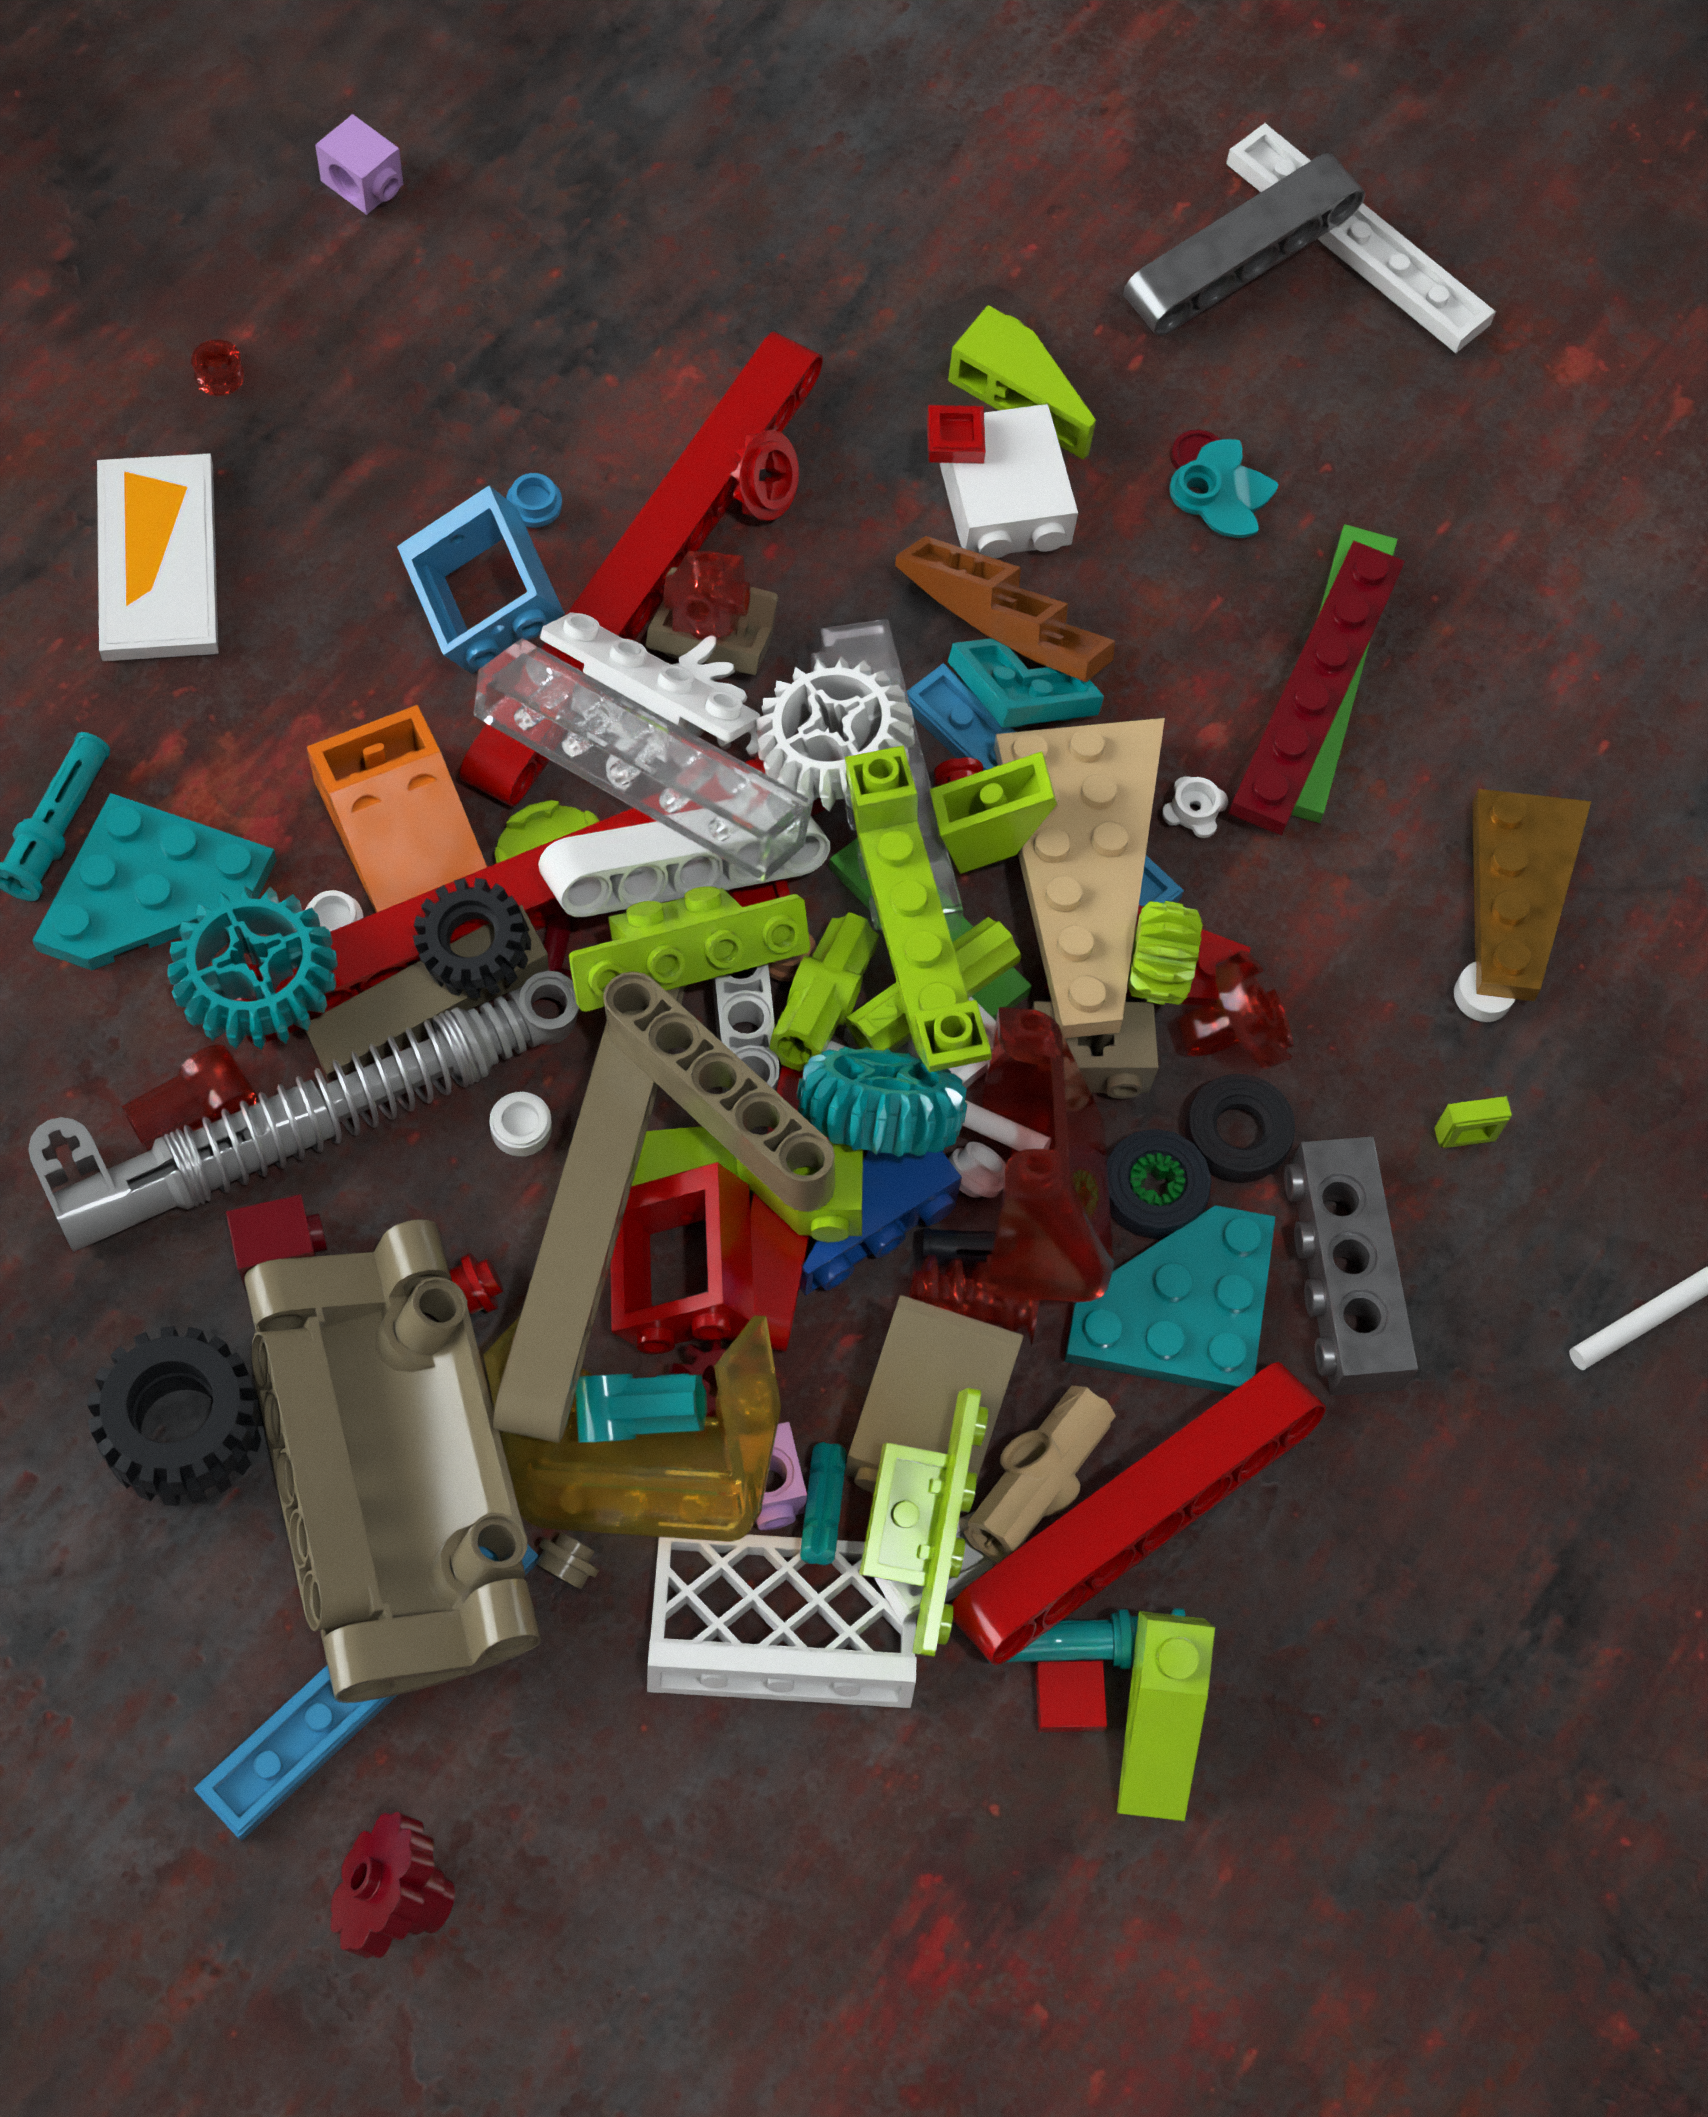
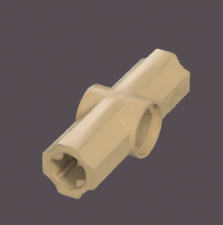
(1039, 1473)

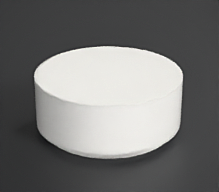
(1478, 1006)
(520, 1124)

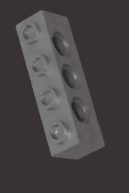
(1350, 1175)

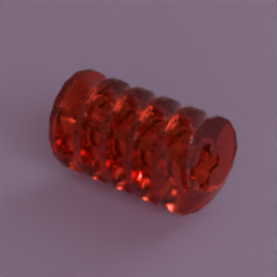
(967, 1296)

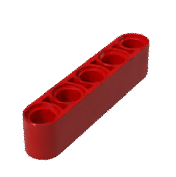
(776, 1251)

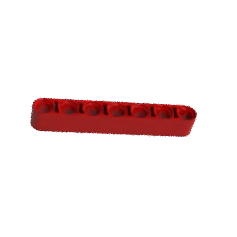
(1136, 1513)

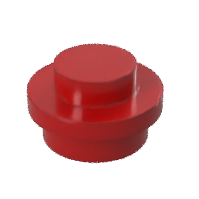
(478, 1283)

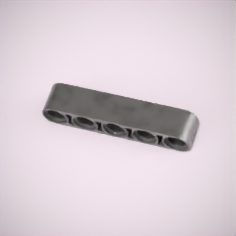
(1244, 244)

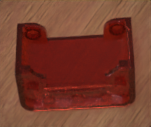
(1055, 1200)

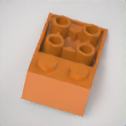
(395, 807)

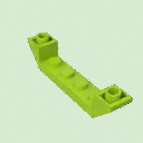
(940, 1017)

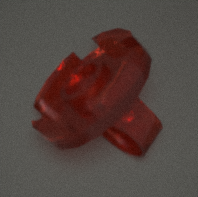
(1240, 1016)

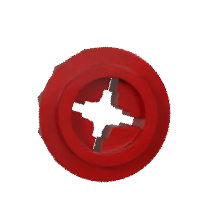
(774, 495)

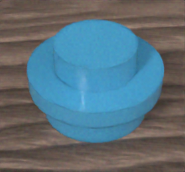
(536, 499)

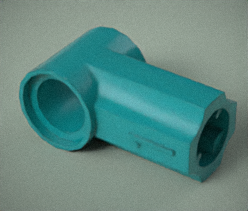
(622, 1406)

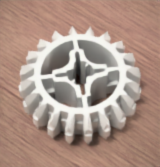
(849, 705)

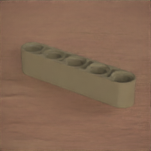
(725, 1115)

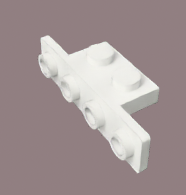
(647, 679)

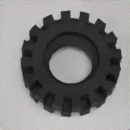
(461, 906)

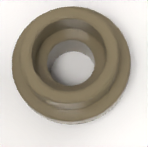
(567, 1559)

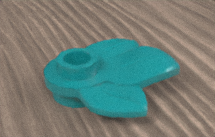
(1229, 489)

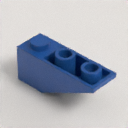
(895, 1199)

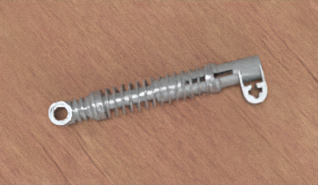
(189, 1166)

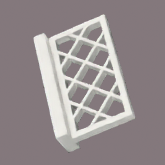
(766, 1668)

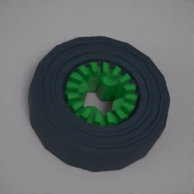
(1166, 1157)

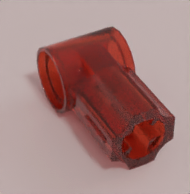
(204, 1087)

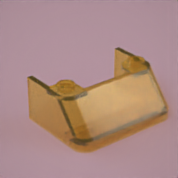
(659, 1483)

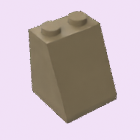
(917, 1384)

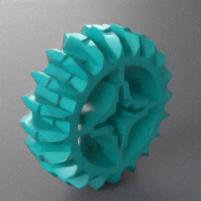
(293, 942)
(881, 1101)

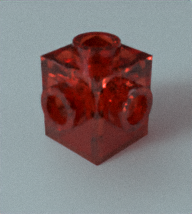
(707, 594)

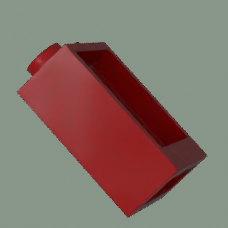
(665, 1204)

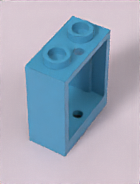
(437, 553)

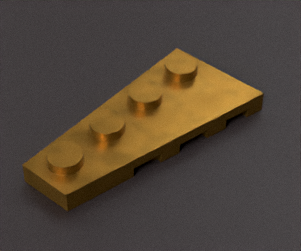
(1521, 880)

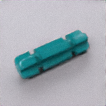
(823, 1504)

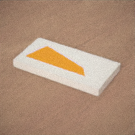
(156, 557)

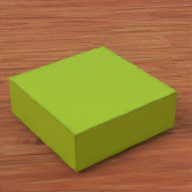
(1472, 1122)

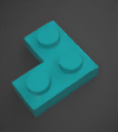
(1019, 694)

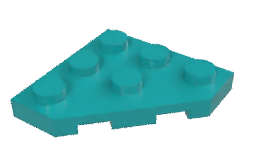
(143, 878)
(1183, 1306)

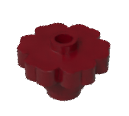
(389, 1888)

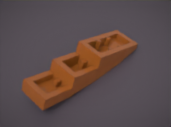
(989, 598)

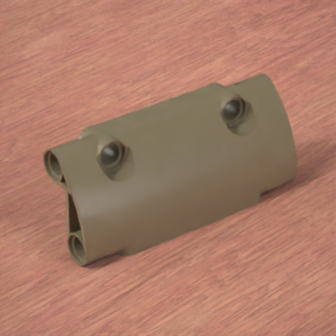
(389, 1466)

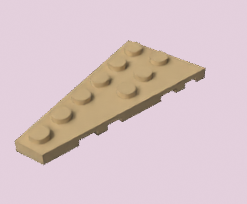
(1089, 862)

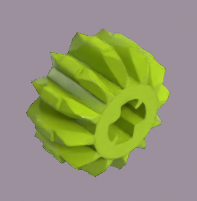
(1164, 952)

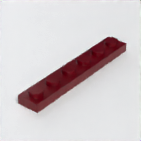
(1316, 688)

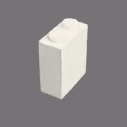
(1019, 493)

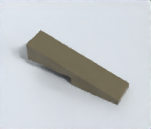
(406, 1002)

